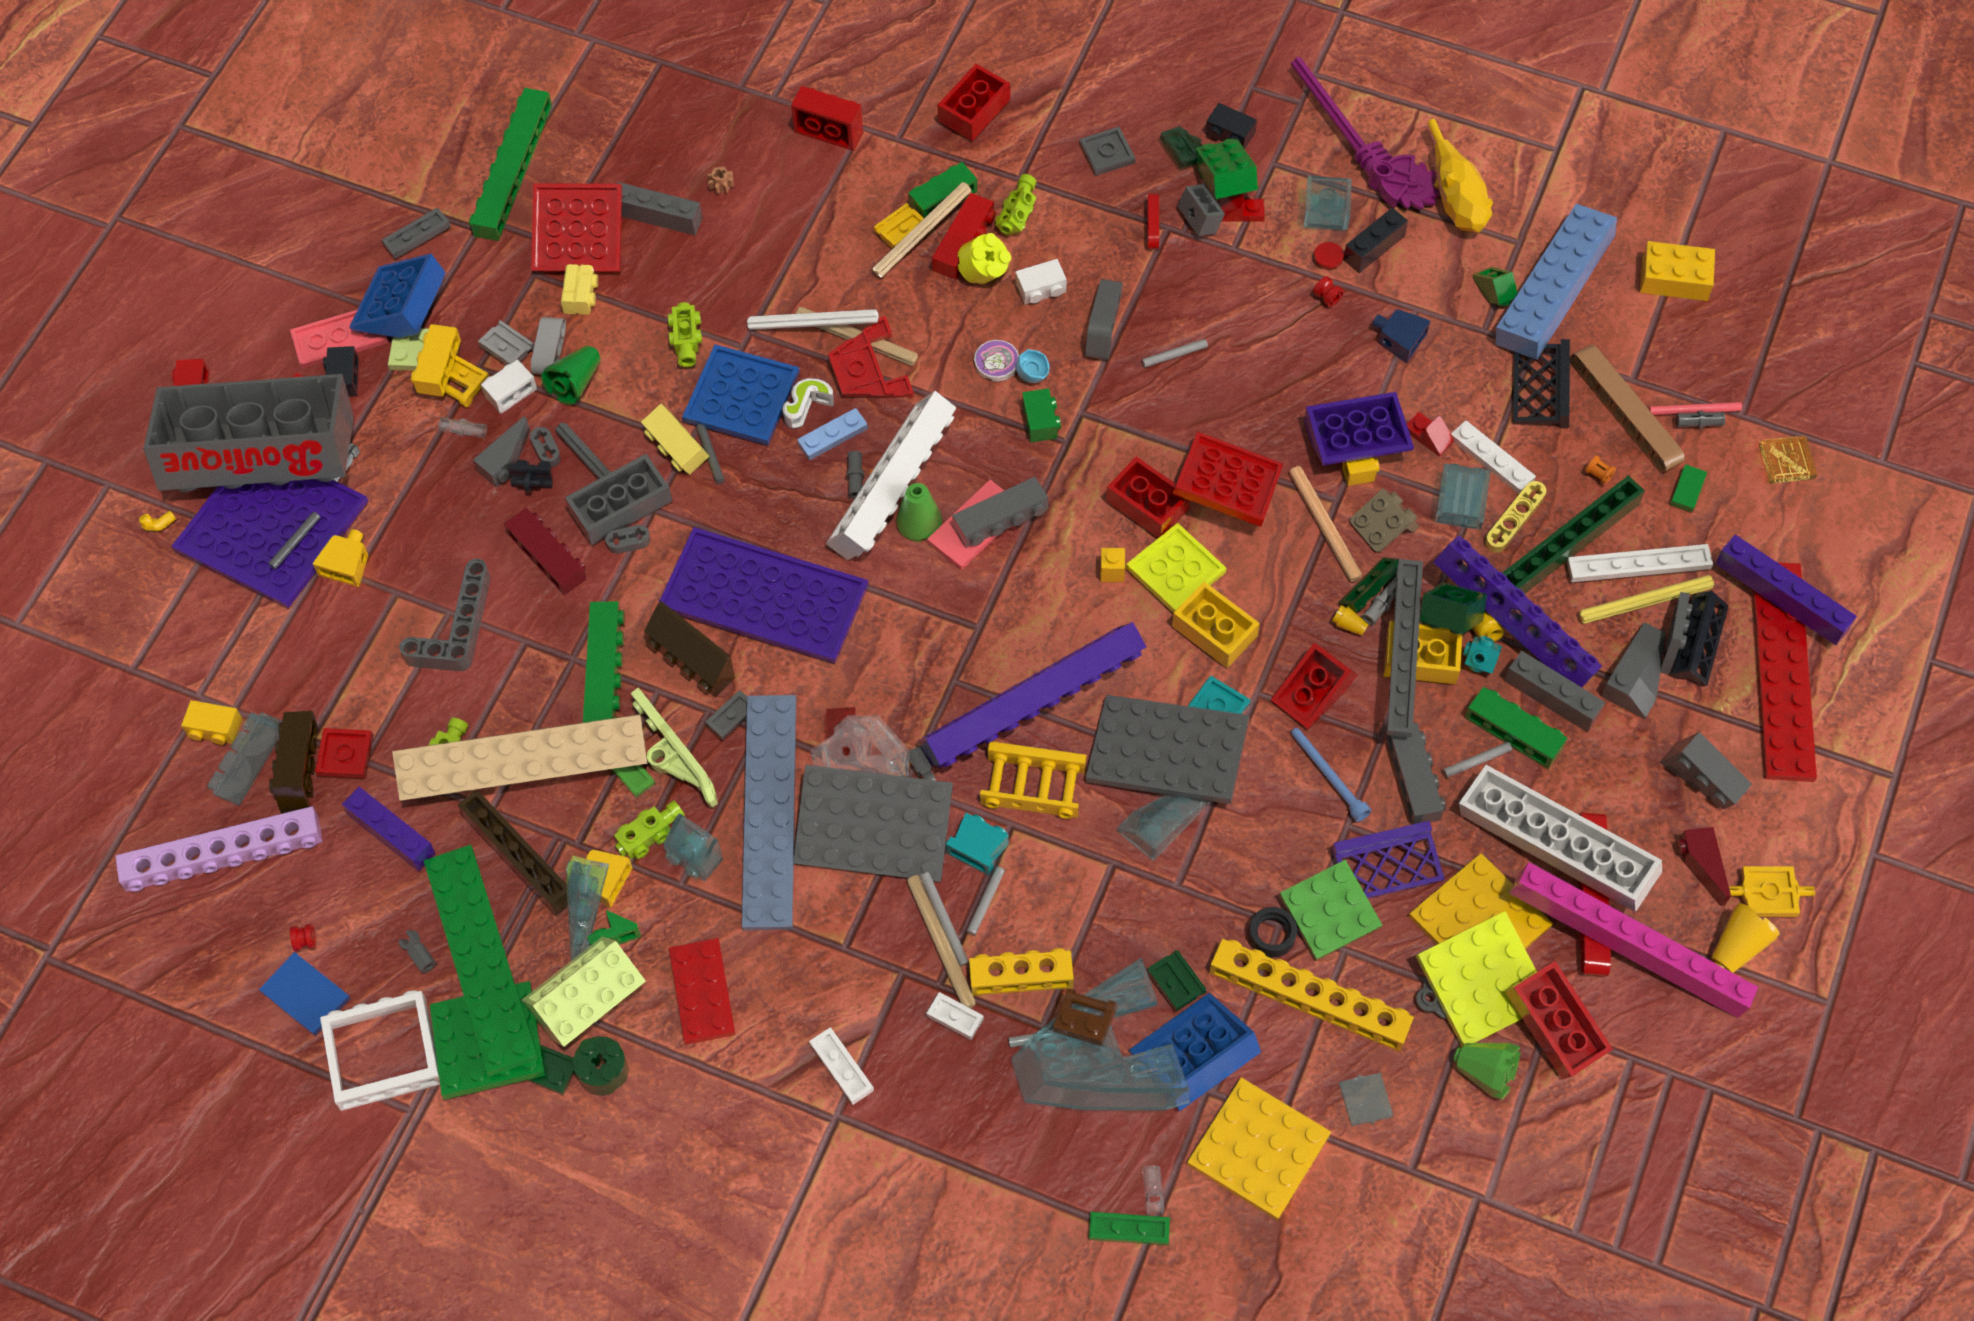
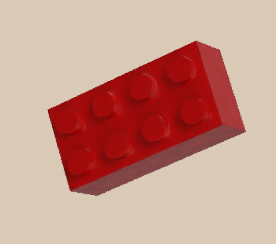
(1558, 1020)

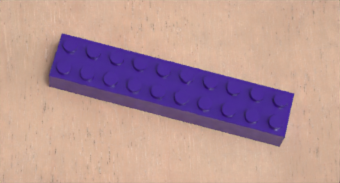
(1031, 694)

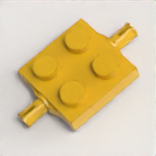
(1771, 890)

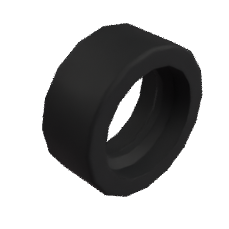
(1277, 914)

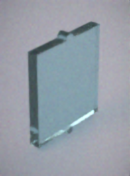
(1366, 1099)

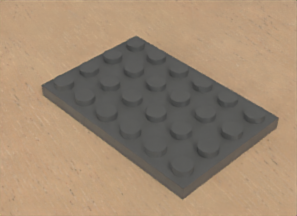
(1168, 749)
(873, 822)

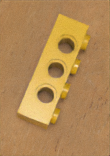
(1011, 982)

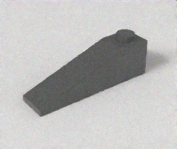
(1638, 673)

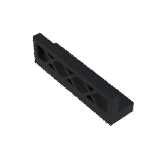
(1697, 635)

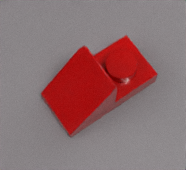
(1242, 210)
(1430, 433)

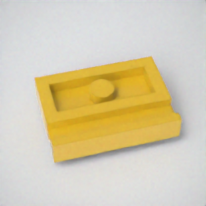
(898, 225)

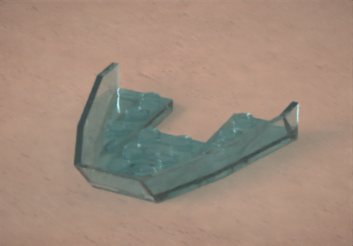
(1096, 1077)

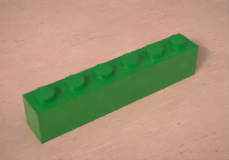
(603, 661)

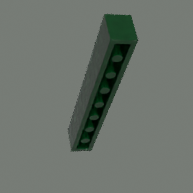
(1575, 535)

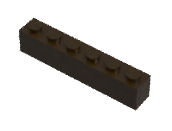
(515, 851)

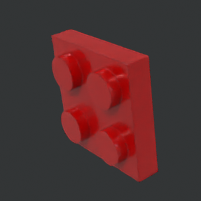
(344, 753)

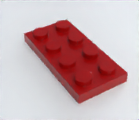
(702, 991)

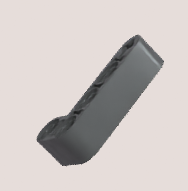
(1103, 319)

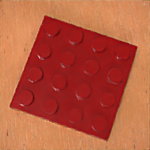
(576, 227)
(1228, 479)

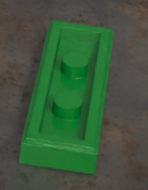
(1129, 1228)

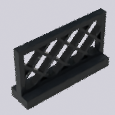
(1562, 387)

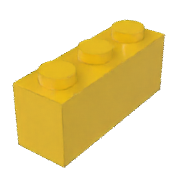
(436, 360)

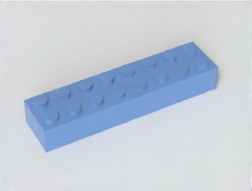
(1556, 281)

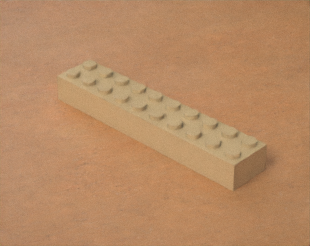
(519, 757)

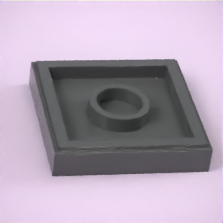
(1107, 151)

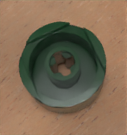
(613, 1067)

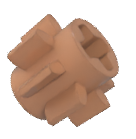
(720, 180)

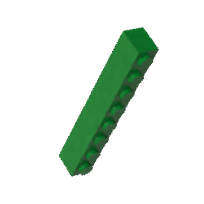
(510, 164)

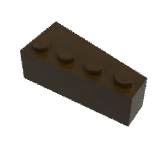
(294, 761)

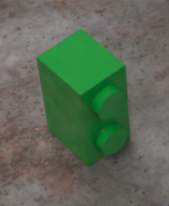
(1040, 415)

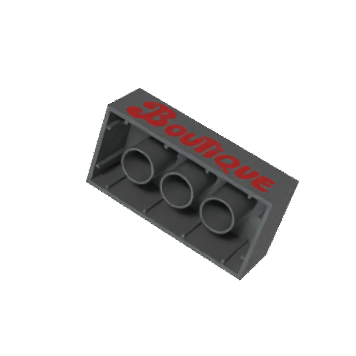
(249, 432)

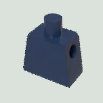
(1401, 333)

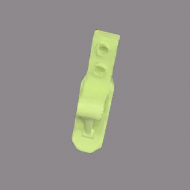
(677, 759)

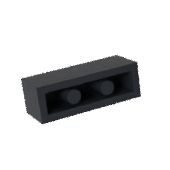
(1375, 240)

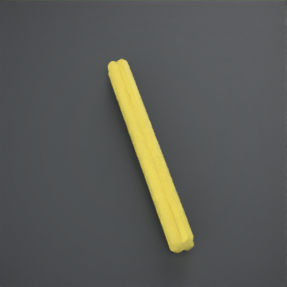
(1645, 599)

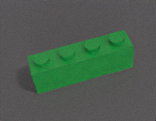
(1513, 725)

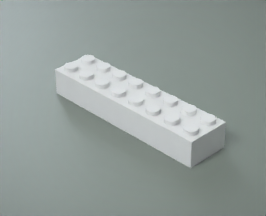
(891, 476)
(1561, 838)

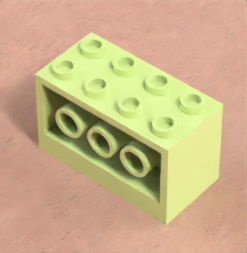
(583, 990)

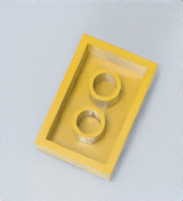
(1677, 271)
(1215, 624)
(1436, 654)

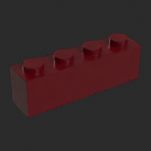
(545, 551)

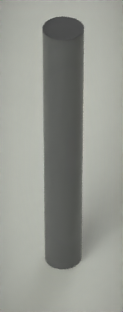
(712, 459)
(294, 540)

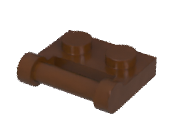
(1083, 1024)

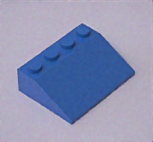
(399, 297)
(1207, 1043)

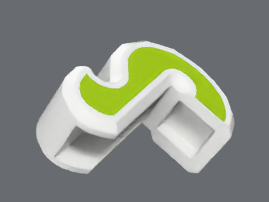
(802, 395)

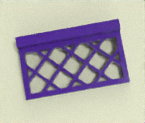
(1390, 839)

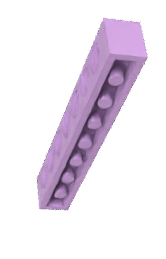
(182, 851)

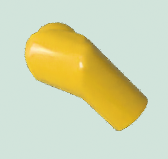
(156, 524)

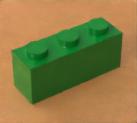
(932, 193)

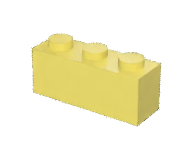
(674, 440)

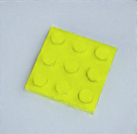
(1175, 567)

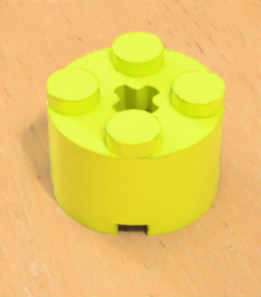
(983, 259)

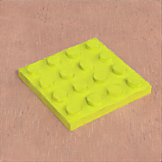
(1472, 977)

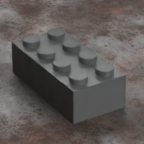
(618, 499)

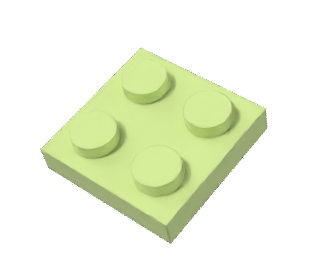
(405, 351)

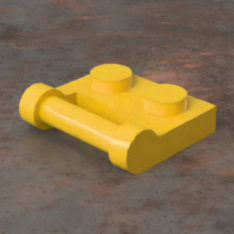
(468, 377)

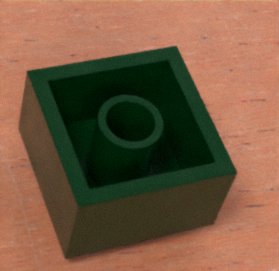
(1453, 608)

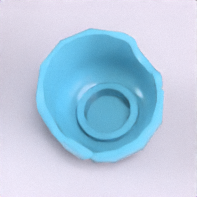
(1032, 366)

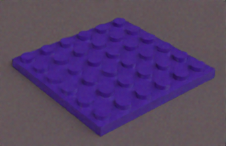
(249, 524)

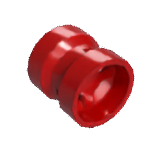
(1329, 292)

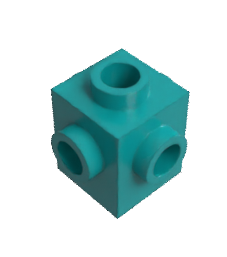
(1482, 654)

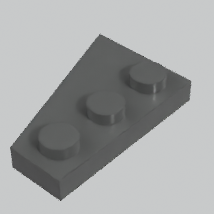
(1678, 626)

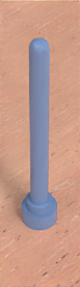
(1359, 809)

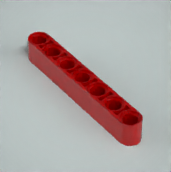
(1594, 955)

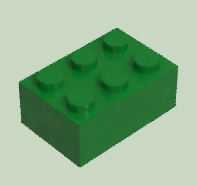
(1226, 168)

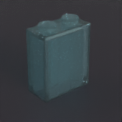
(1462, 496)

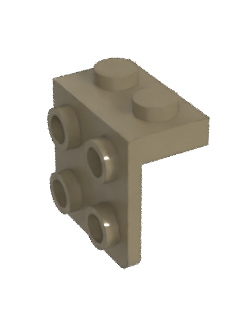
(1383, 519)

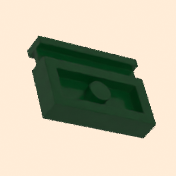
(1176, 980)
(558, 1071)

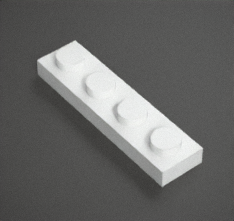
(1492, 457)

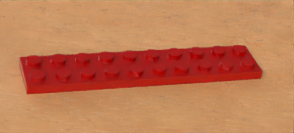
(1784, 691)

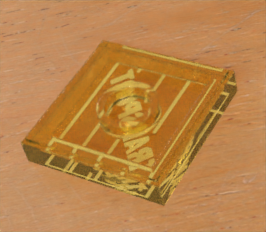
(1788, 459)

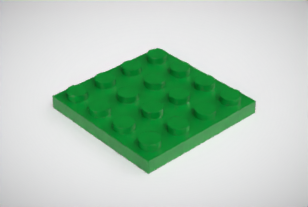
(459, 1055)

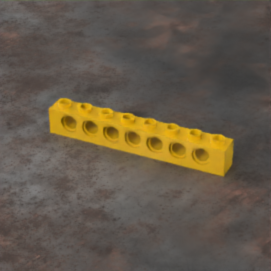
(1317, 1006)

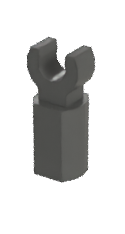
(920, 764)
(418, 952)

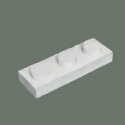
(841, 1066)

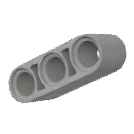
(548, 343)

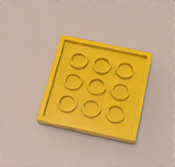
(1474, 897)
(1259, 1148)

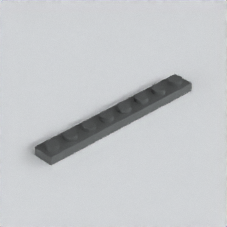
(1404, 648)

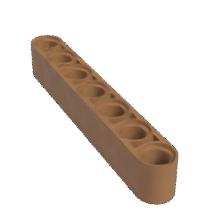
(1627, 408)

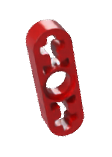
(1153, 221)

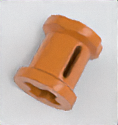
(1600, 470)

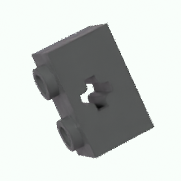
(1201, 210)

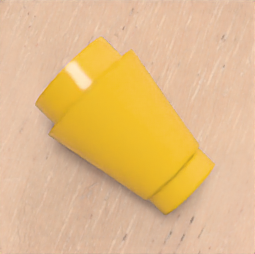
(1349, 620)

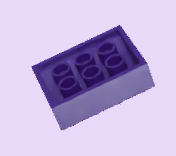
(1357, 428)

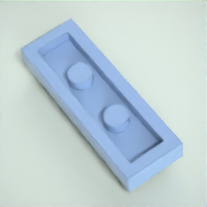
(832, 434)

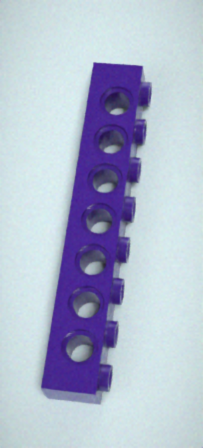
(1505, 612)

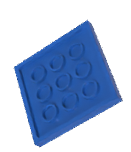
(741, 394)

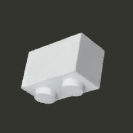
(1041, 282)
(508, 386)

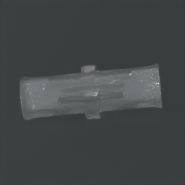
(462, 427)

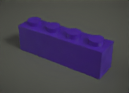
(388, 828)

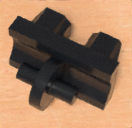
(531, 475)

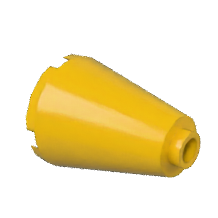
(1743, 938)

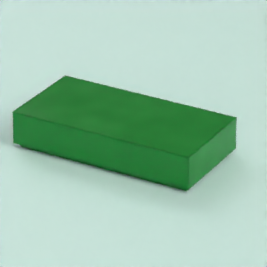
(1688, 488)

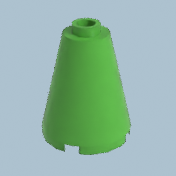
(918, 514)

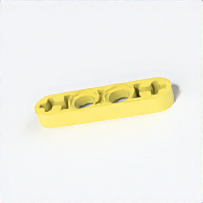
(1515, 516)

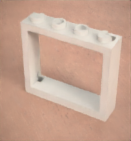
(389, 1087)

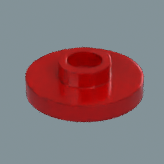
(1328, 255)

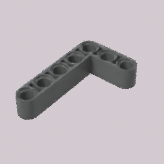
(461, 625)

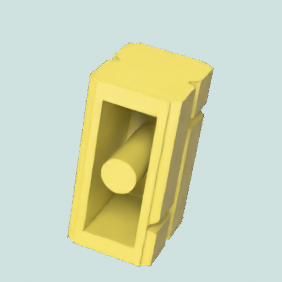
(578, 289)

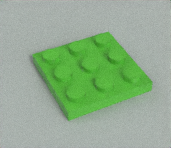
(1330, 910)

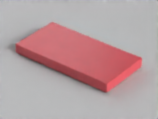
(314, 338)
(948, 542)

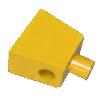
(343, 559)
(617, 873)

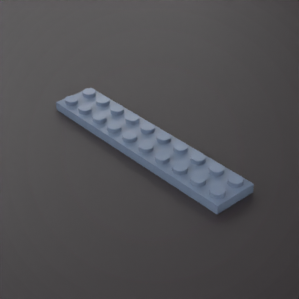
(769, 813)

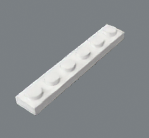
(1639, 563)

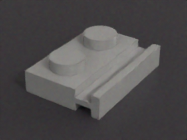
(506, 343)

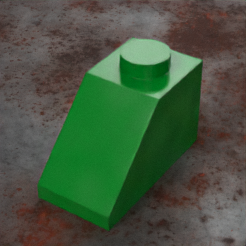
(1497, 285)

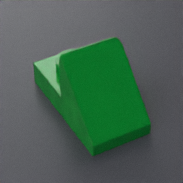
(621, 930)

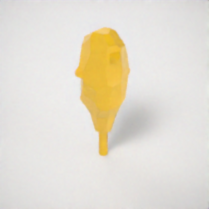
(1460, 186)

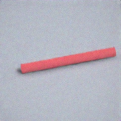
(1693, 408)

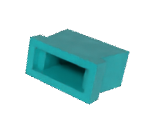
(977, 843)

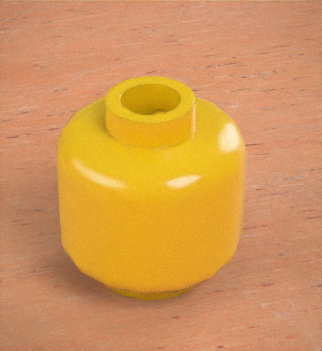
(1489, 627)

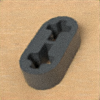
(549, 445)
(628, 539)

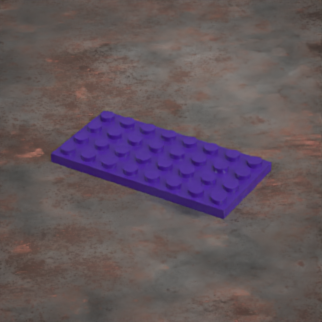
(764, 594)

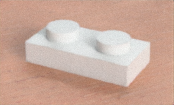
(955, 1016)

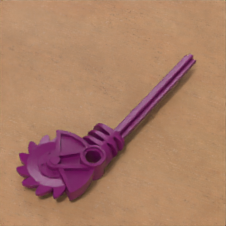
(1395, 178)

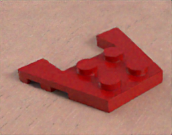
(858, 368)

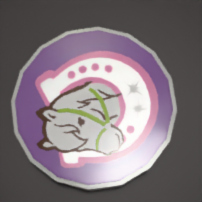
(996, 360)

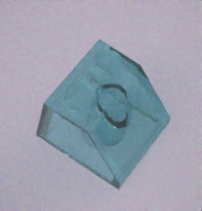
(692, 848)

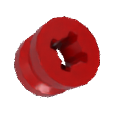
(302, 937)

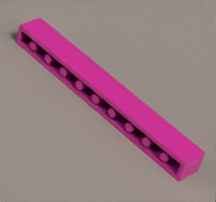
(1634, 940)

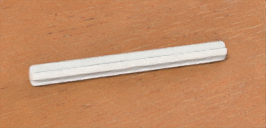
(812, 319)

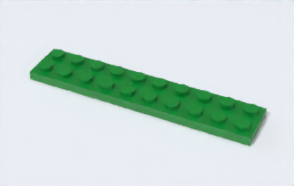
(480, 961)

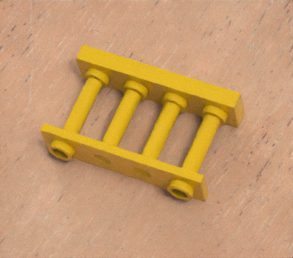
(1036, 757)

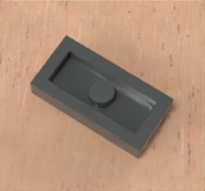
(728, 716)

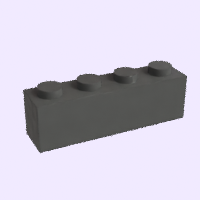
(661, 209)
(1000, 512)
(1554, 691)
(1416, 777)

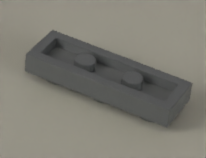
(416, 233)

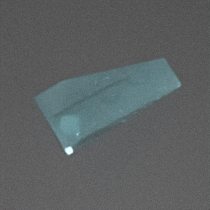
(1160, 822)
(584, 892)

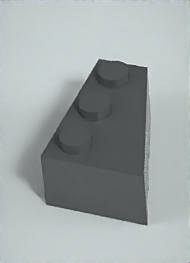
(1706, 770)

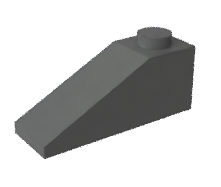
(506, 450)

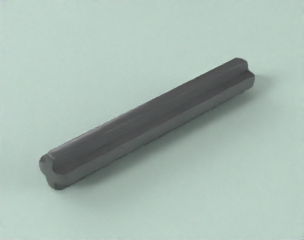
(582, 450)

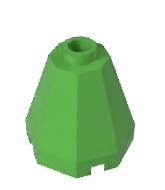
(1489, 1065)

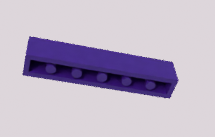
(1785, 589)

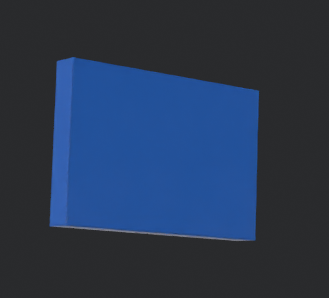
(303, 993)

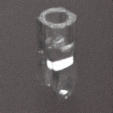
(1153, 1187)

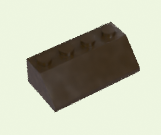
(689, 650)

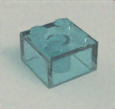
(1327, 203)

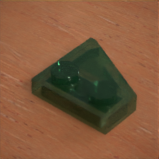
(1181, 145)

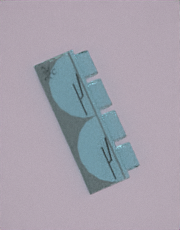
(251, 755)

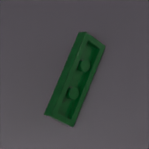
(1370, 584)

